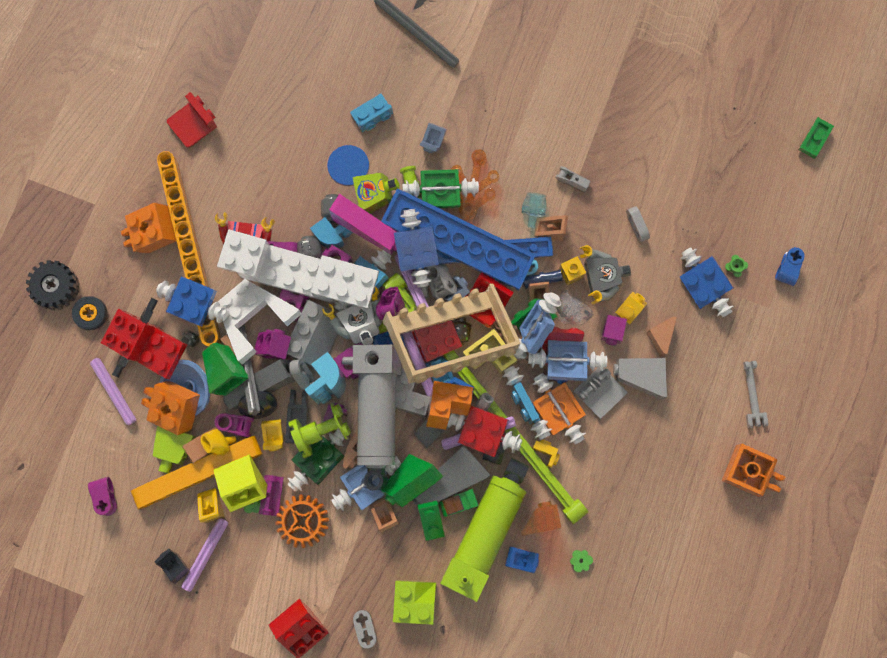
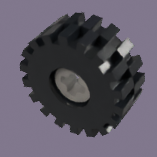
(54, 297)

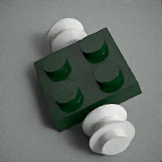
(320, 463)

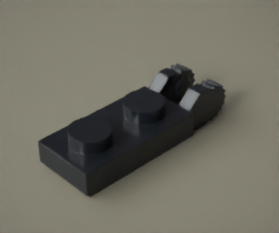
(296, 412)

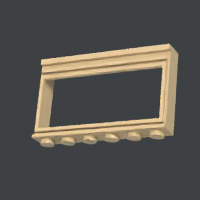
(447, 311)

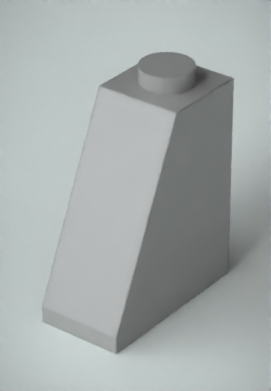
(643, 374)

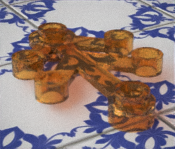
(469, 202)

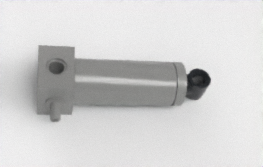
(375, 408)

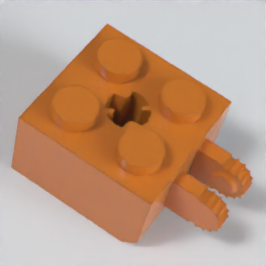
(149, 228)
(171, 406)
(760, 464)

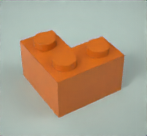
(447, 399)

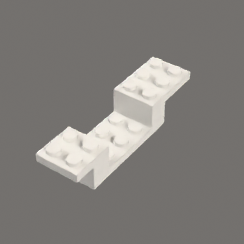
(295, 272)

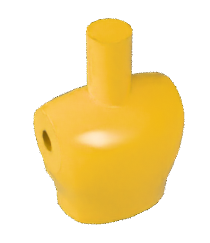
(216, 442)

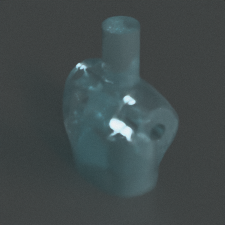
(534, 206)

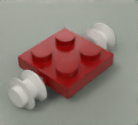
(484, 431)

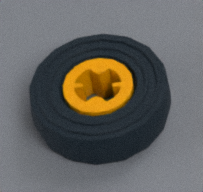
(79, 313)

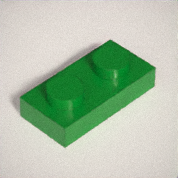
(816, 137)
(431, 520)

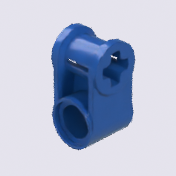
(789, 270)

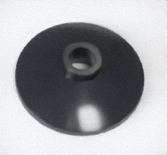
(267, 404)

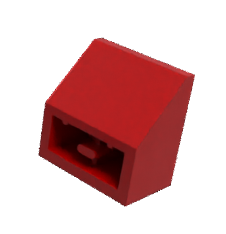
(298, 629)

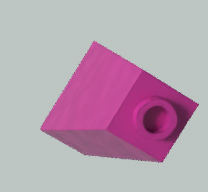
(363, 224)

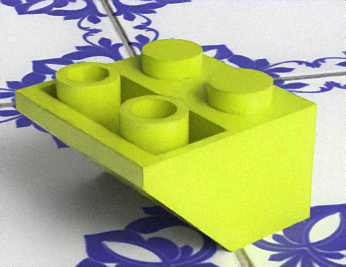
(240, 483)

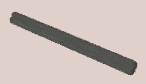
(418, 32)
(249, 384)

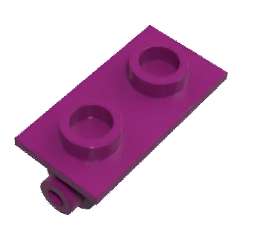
(271, 504)

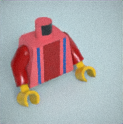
(257, 230)

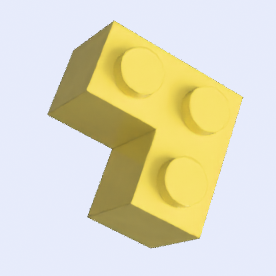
(487, 342)

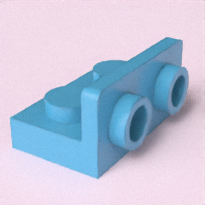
(372, 112)

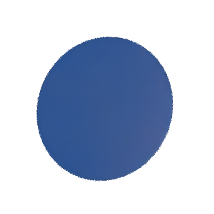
(347, 163)

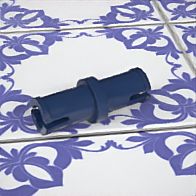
(551, 277)

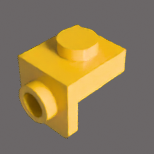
(631, 307)
(272, 435)
(546, 448)

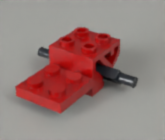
(143, 342)

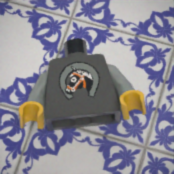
(603, 274)

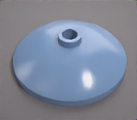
(188, 374)

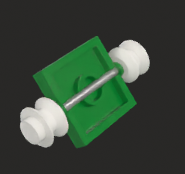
(441, 188)

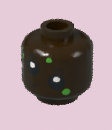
(463, 329)

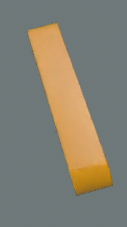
(192, 474)

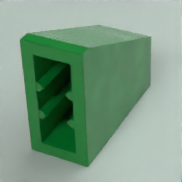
(222, 369)
(410, 481)

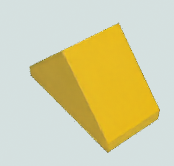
(209, 506)

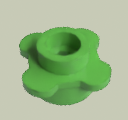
(736, 260)

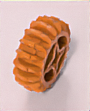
(289, 532)

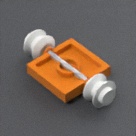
(559, 408)

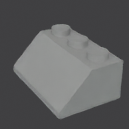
(312, 334)

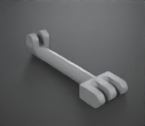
(756, 415)

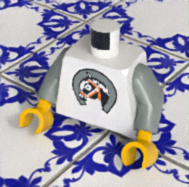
(356, 322)

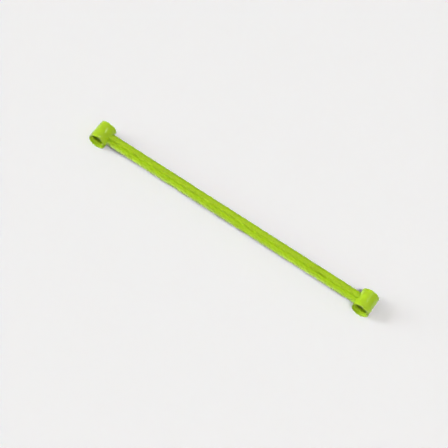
(573, 509)

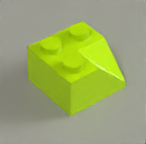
(414, 602)

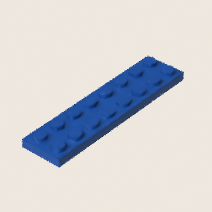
(463, 240)

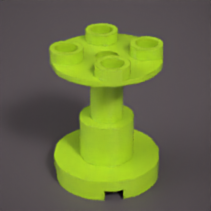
(313, 432)

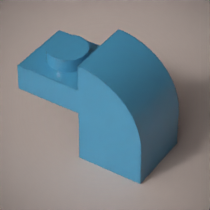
(328, 235)

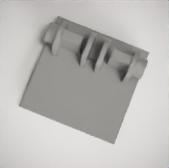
(600, 392)

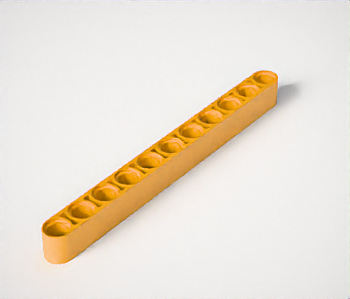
(188, 239)

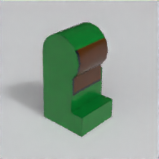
(458, 503)

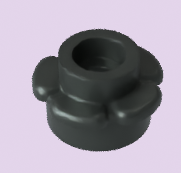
(190, 338)

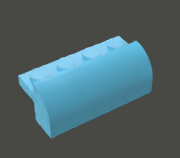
(331, 380)

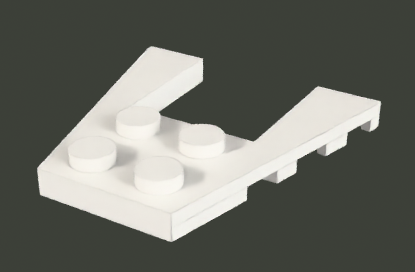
(243, 304)

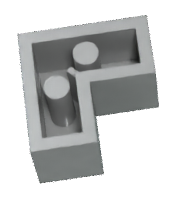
(407, 399)

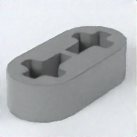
(638, 224)
(301, 373)
(360, 630)

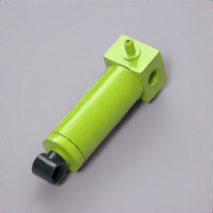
(486, 532)

